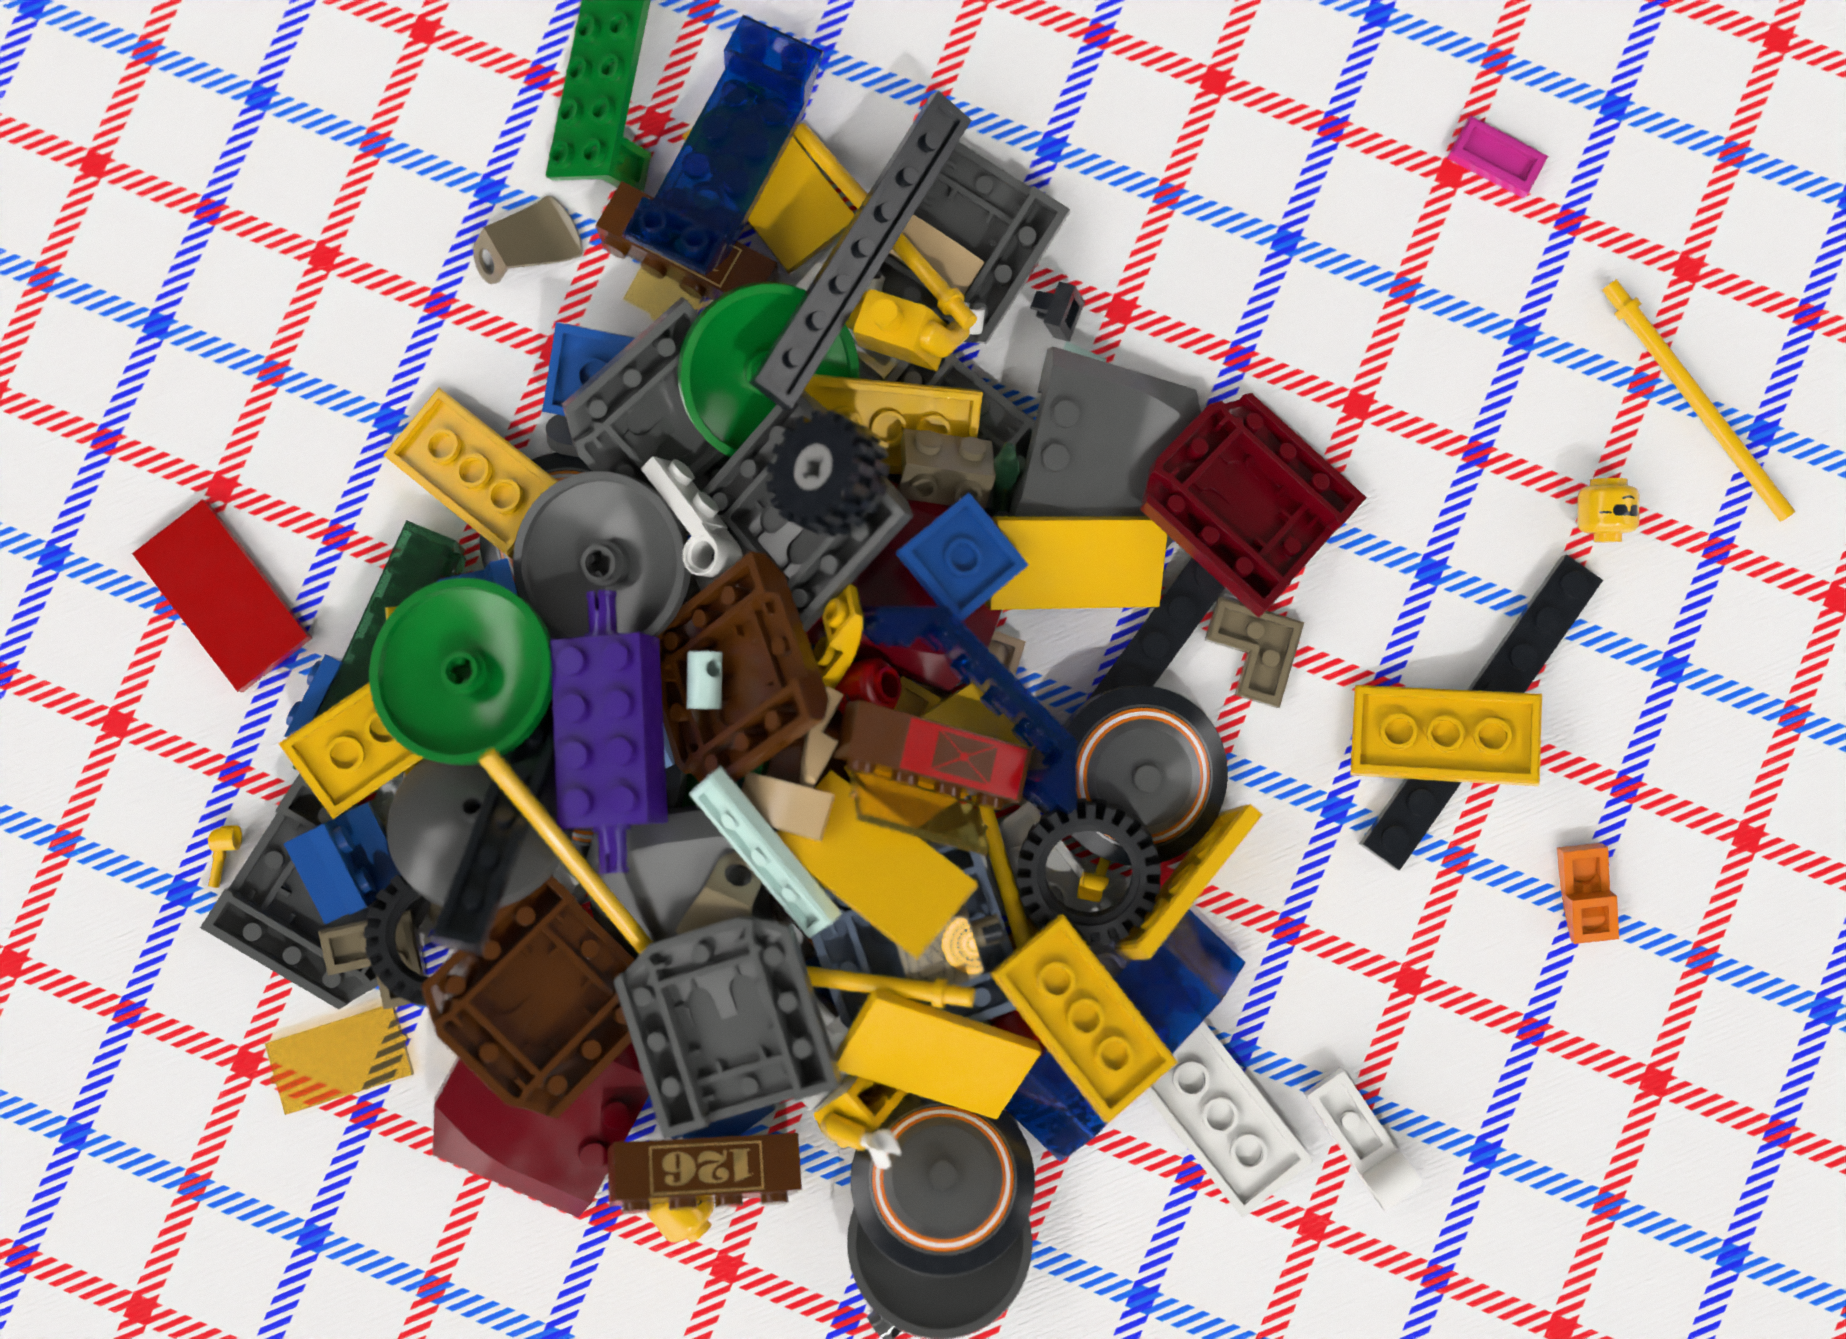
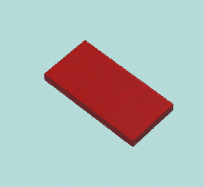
(222, 596)

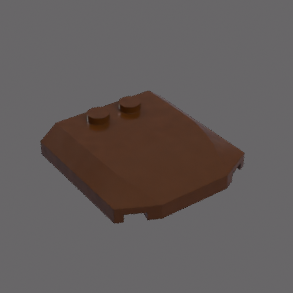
(767, 672)
(537, 1005)

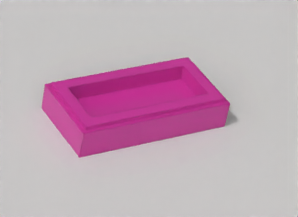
(1497, 157)

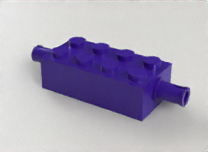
(608, 731)

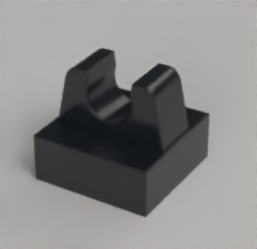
(1059, 310)

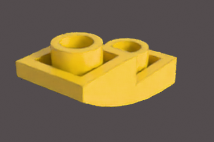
(843, 632)

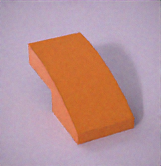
(1586, 893)

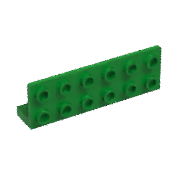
(597, 97)

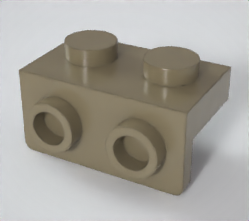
(945, 467)

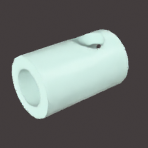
(704, 680)

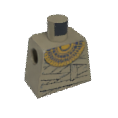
(955, 950)

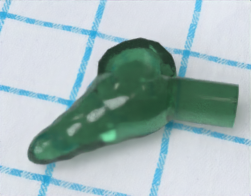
(1006, 471)

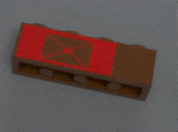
(932, 753)

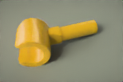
(219, 842)
(1092, 885)

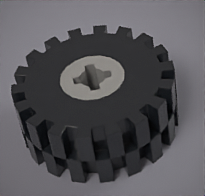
(827, 473)

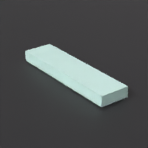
(765, 853)

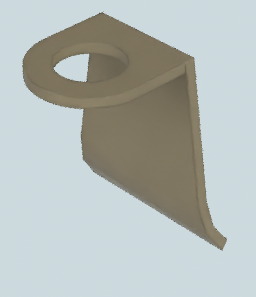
(528, 238)
(720, 898)

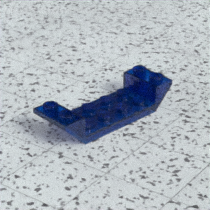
(729, 149)
(1053, 761)
(1172, 994)

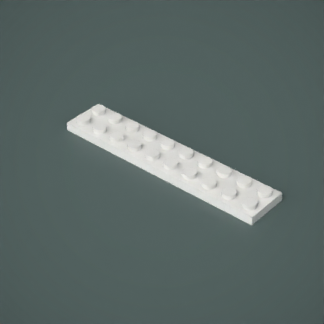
(1206, 1092)

